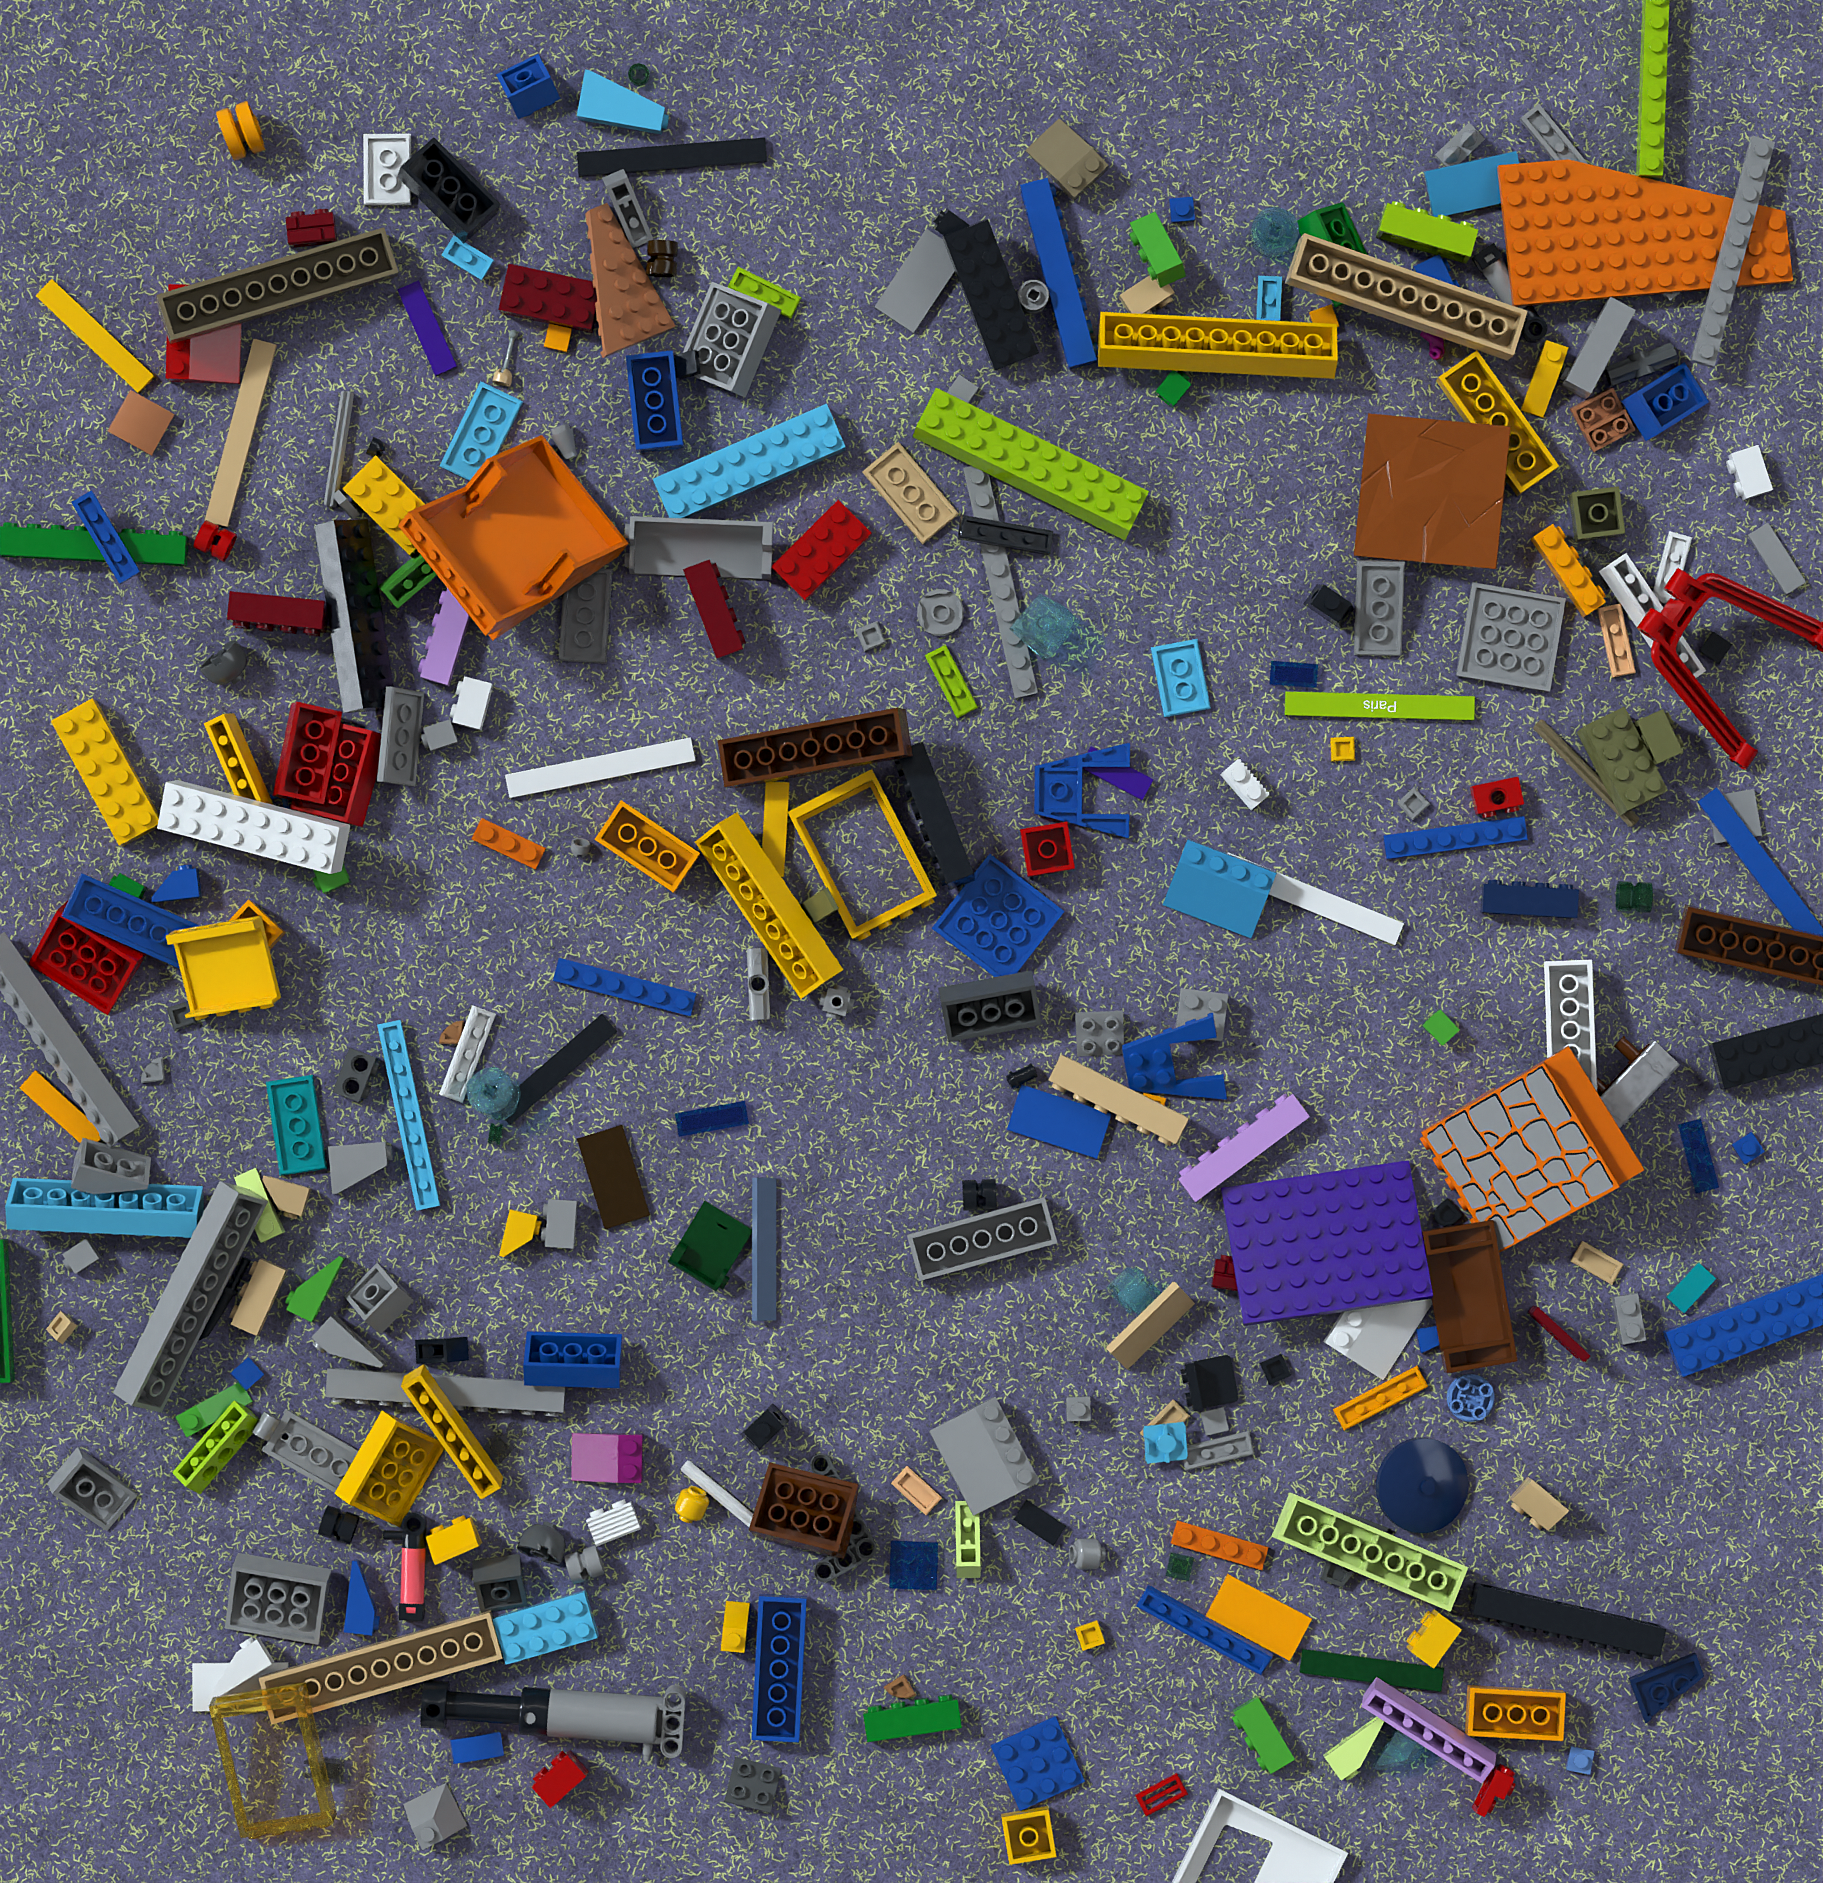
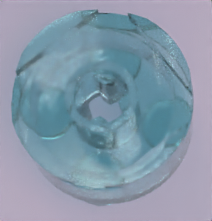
(1278, 219)
(496, 1081)
(1133, 1291)

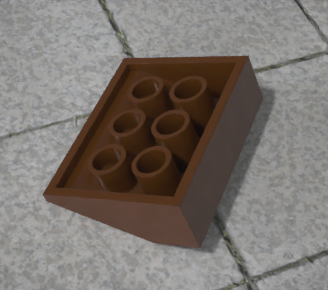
(805, 1510)

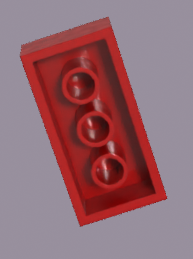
(821, 550)

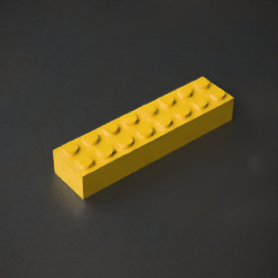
(768, 905)

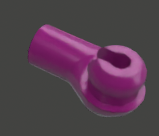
(1436, 345)

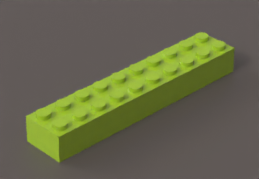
(1030, 464)

